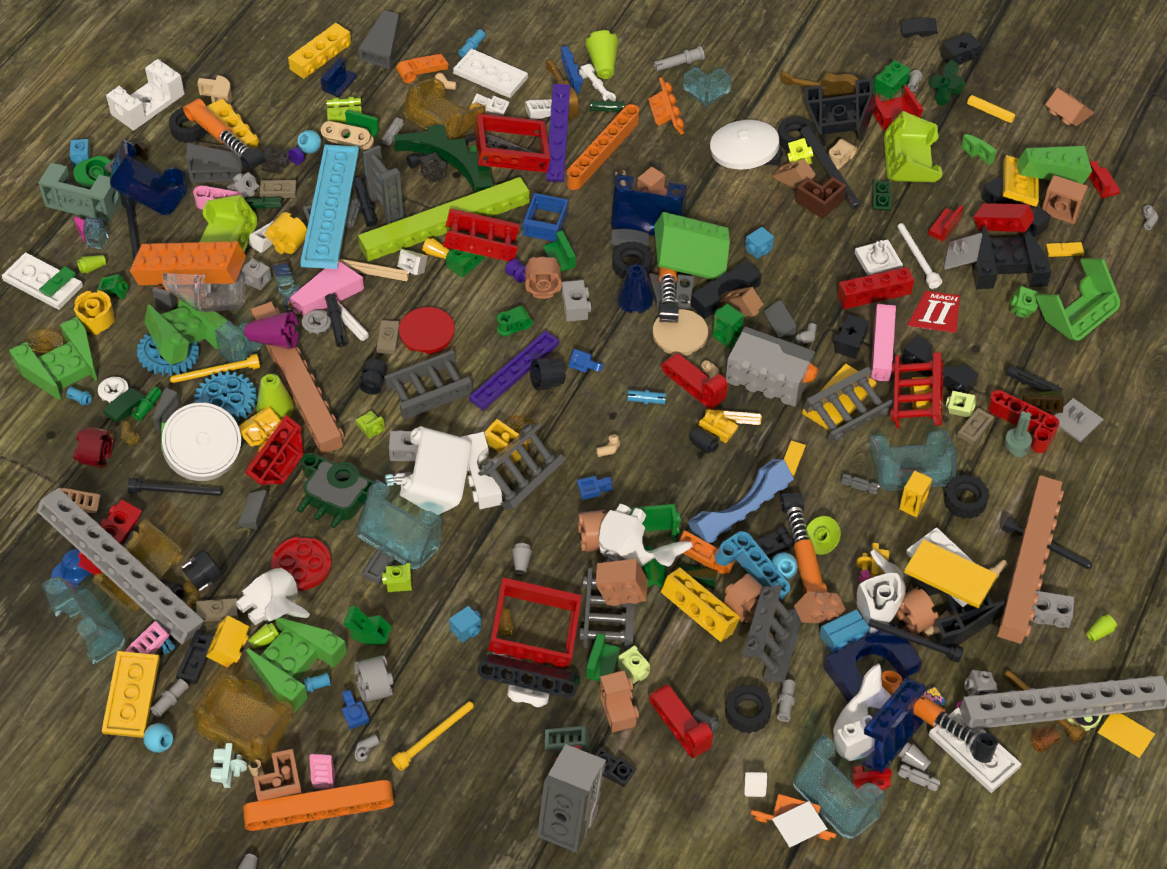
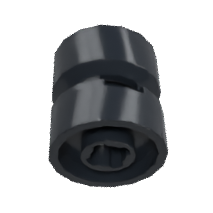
(372, 376)

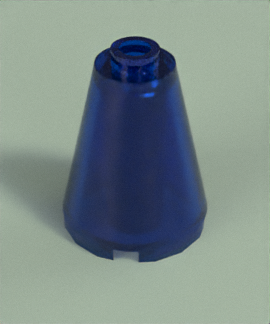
(635, 290)

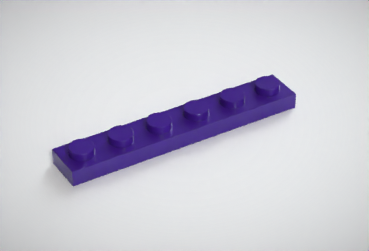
(558, 132)
(513, 371)

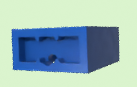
(541, 229)

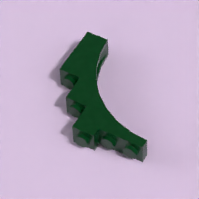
(450, 151)

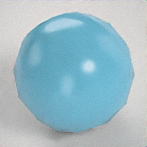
(309, 141)
(785, 564)
(158, 737)

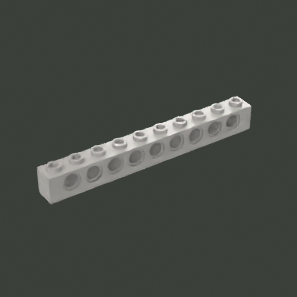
(120, 566)
(1064, 702)

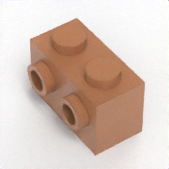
(819, 607)

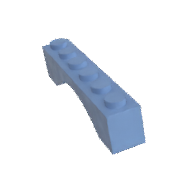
(769, 480)

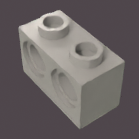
(1052, 606)

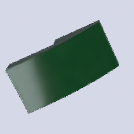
(882, 195)
(122, 405)

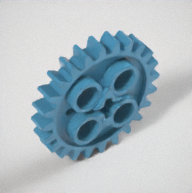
(151, 358)
(228, 392)

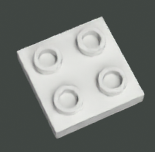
(878, 257)

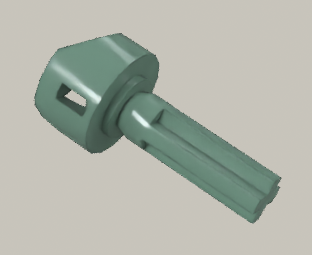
(1018, 439)

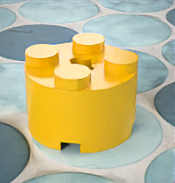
(286, 233)
(94, 311)

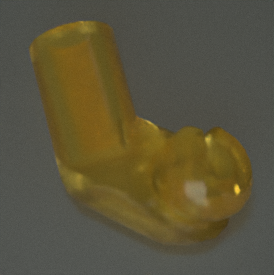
(126, 434)
(191, 593)

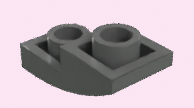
(621, 236)

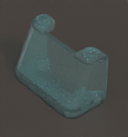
(897, 464)
(396, 531)
(97, 628)
(841, 803)

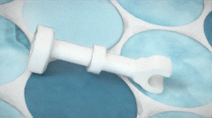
(588, 71)

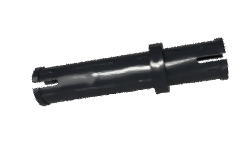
(367, 208)
(334, 313)
(1013, 372)

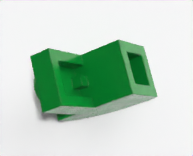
(366, 629)

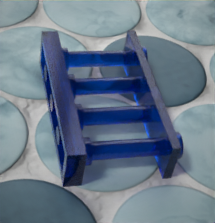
(893, 725)

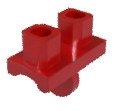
(861, 777)

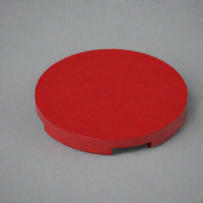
(426, 330)
(305, 560)

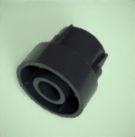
(547, 373)
(202, 570)

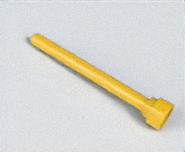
(251, 362)
(402, 759)

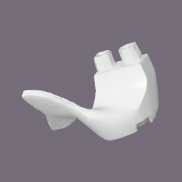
(622, 539)
(881, 595)
(271, 597)
(849, 727)

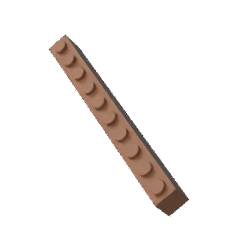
(302, 390)
(1030, 560)

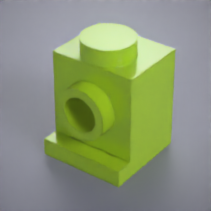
(397, 578)

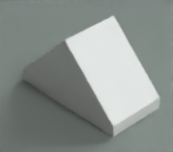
(412, 261)

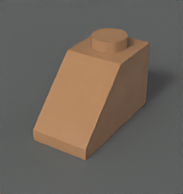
(794, 173)
(744, 301)

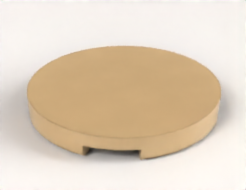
(681, 337)

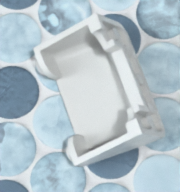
(438, 470)

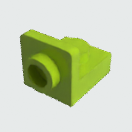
(370, 424)

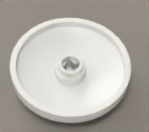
(744, 144)

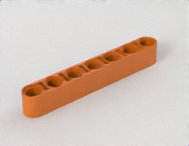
(602, 147)
(318, 805)

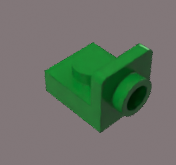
(114, 284)

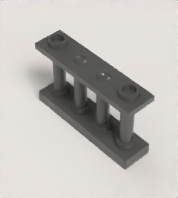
(383, 185)
(846, 387)
(434, 398)
(538, 473)
(627, 618)
(785, 637)

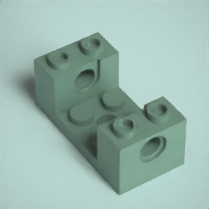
(59, 193)

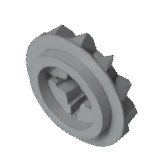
(318, 316)

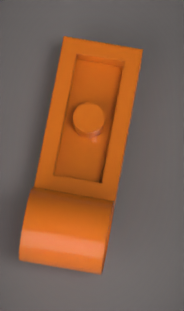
(411, 68)
(703, 553)

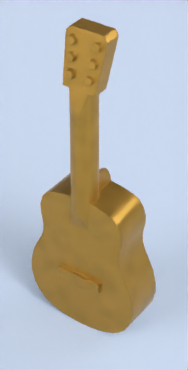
(832, 84)
(573, 102)

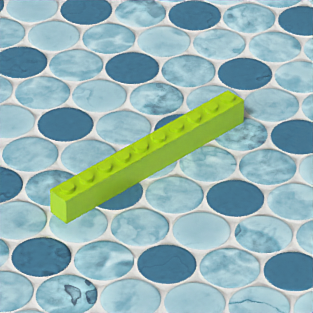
(433, 221)

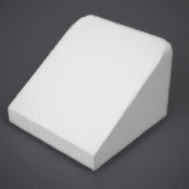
(755, 784)

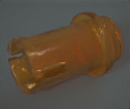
(1041, 743)

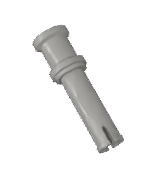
(686, 57)

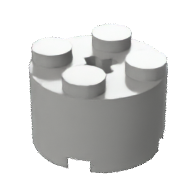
(373, 679)

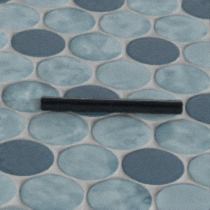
(828, 164)

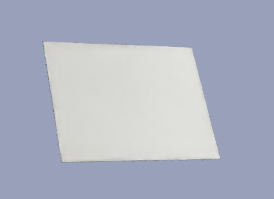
(799, 824)

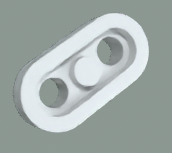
(525, 695)

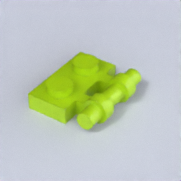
(337, 113)

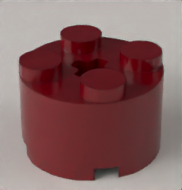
(93, 446)

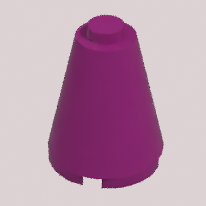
(274, 330)

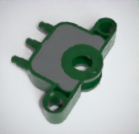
(328, 493)

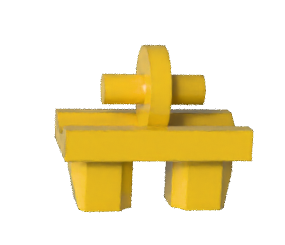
(718, 425)
(869, 563)

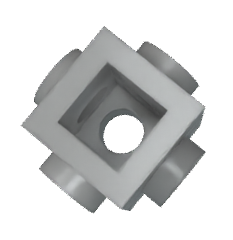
(244, 184)
(256, 274)
(980, 683)

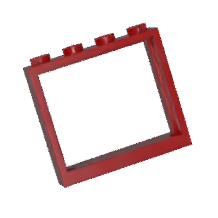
(510, 158)
(544, 596)

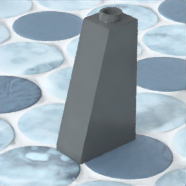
(381, 40)

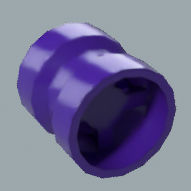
(516, 270)

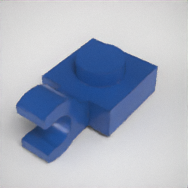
(582, 361)
(591, 487)
(353, 712)

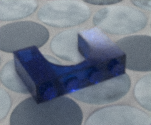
(842, 664)

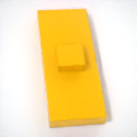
(1064, 249)
(794, 456)

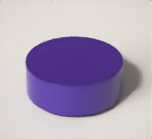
(296, 156)

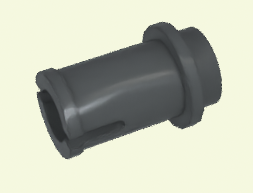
(711, 722)

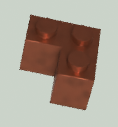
(819, 198)

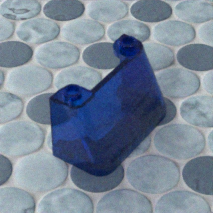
(145, 185)

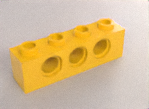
(319, 50)
(227, 115)
(700, 604)

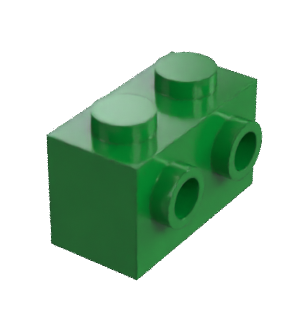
(892, 79)
(462, 262)

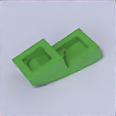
(976, 146)

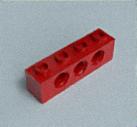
(875, 288)
(122, 513)

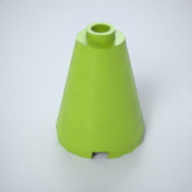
(602, 51)
(274, 393)

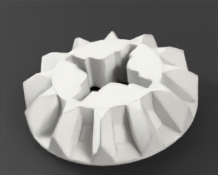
(112, 383)

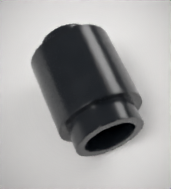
(704, 440)

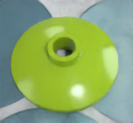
(818, 529)

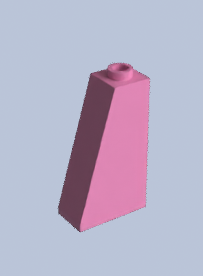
(340, 281)
(883, 342)

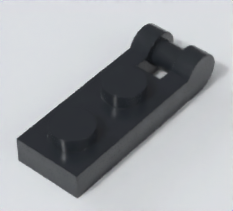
(770, 545)
(195, 658)

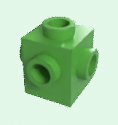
(1023, 302)

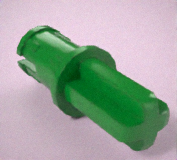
(147, 404)

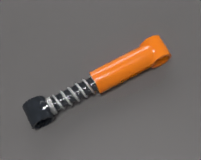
(198, 112)
(668, 309)
(793, 505)
(982, 745)

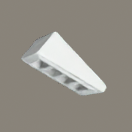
(538, 108)
(258, 240)

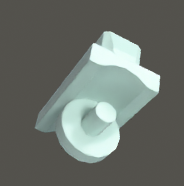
(227, 756)

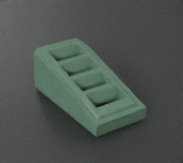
(567, 732)

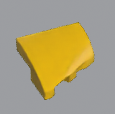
(259, 426)

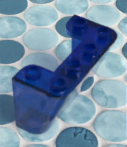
(642, 209)

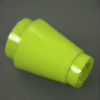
(90, 263)
(1102, 627)
(263, 636)

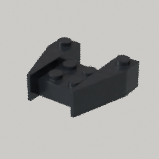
(841, 112)
(1010, 256)
(963, 621)

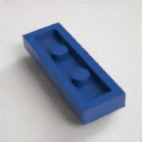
(571, 69)

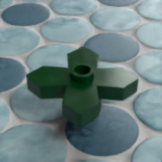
(948, 83)

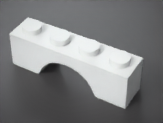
(485, 488)

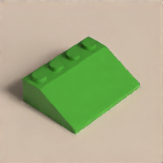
(691, 246)

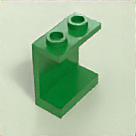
(661, 518)

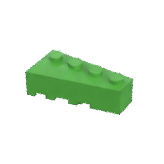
(1063, 162)

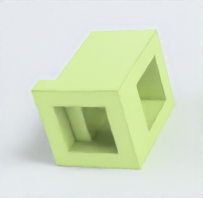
(959, 398)
(627, 663)

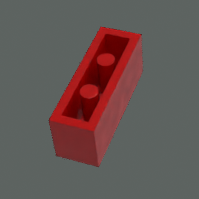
(1004, 217)

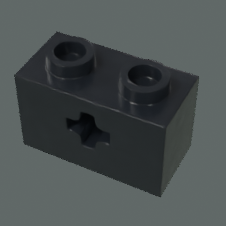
(961, 49)
(851, 336)

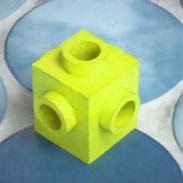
(799, 150)

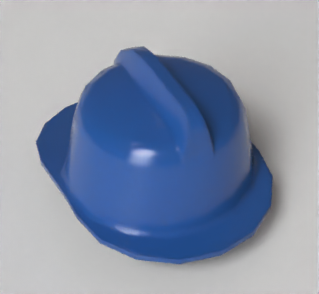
(69, 568)

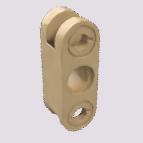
(336, 132)

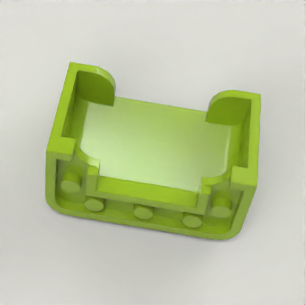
(909, 150)
(229, 220)

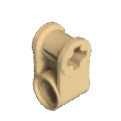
(842, 153)

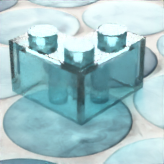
(707, 87)
(233, 343)

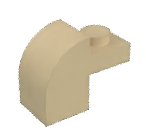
(217, 89)

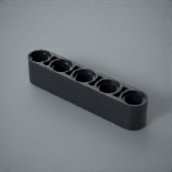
(537, 671)

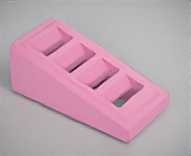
(137, 645)
(322, 771)

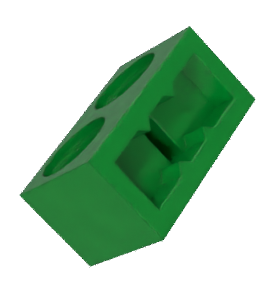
(727, 325)

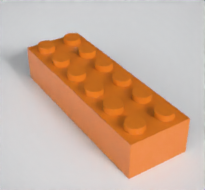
(217, 260)

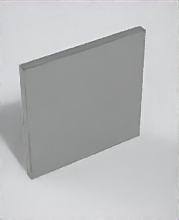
(963, 251)
(1078, 420)

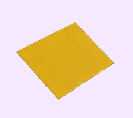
(1126, 733)

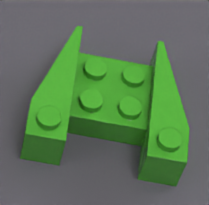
(179, 328)
(60, 366)
(292, 656)

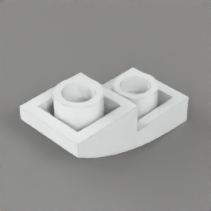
(494, 106)

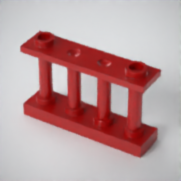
(484, 226)
(935, 396)

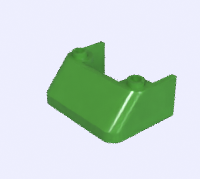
(1094, 306)

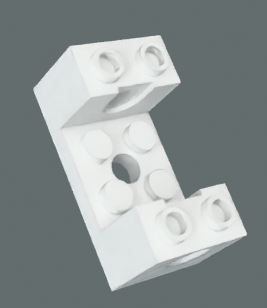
(162, 90)

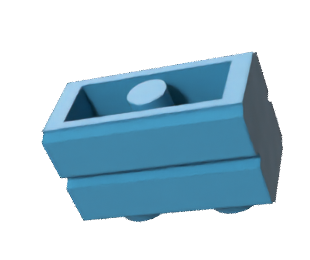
(844, 630)

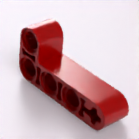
(706, 390)
(1041, 424)
(692, 736)

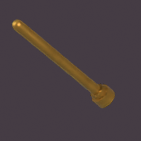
(1075, 732)

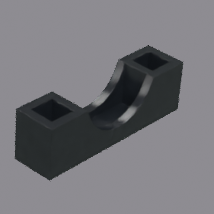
(993, 194)
(707, 299)
(956, 378)

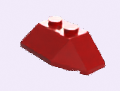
(277, 454)

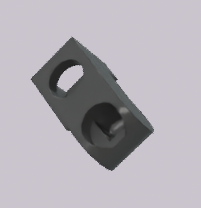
(684, 291)

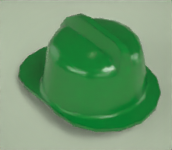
(88, 171)

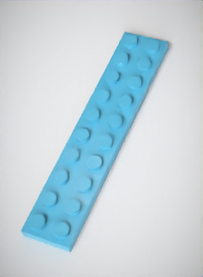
(330, 207)

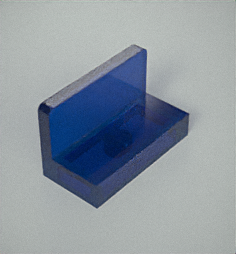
(337, 78)

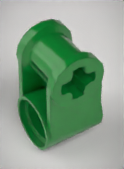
(515, 320)

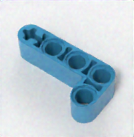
(755, 568)

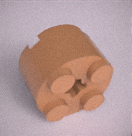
(543, 277)
(589, 527)
(743, 597)
(916, 611)

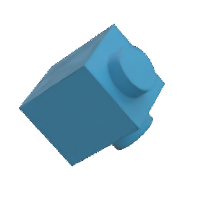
(79, 151)
(759, 242)
(465, 624)

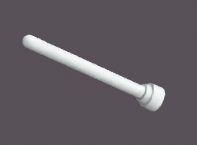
(932, 278)

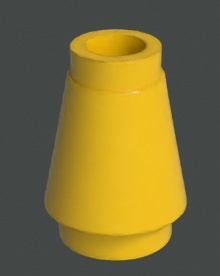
(435, 248)

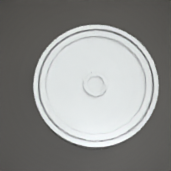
(201, 441)

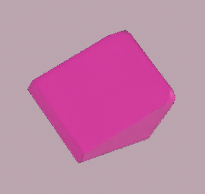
(79, 226)

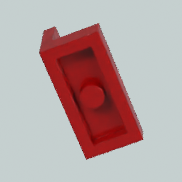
(1103, 181)
(946, 223)

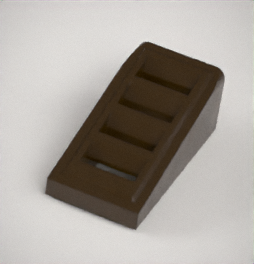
(1043, 396)

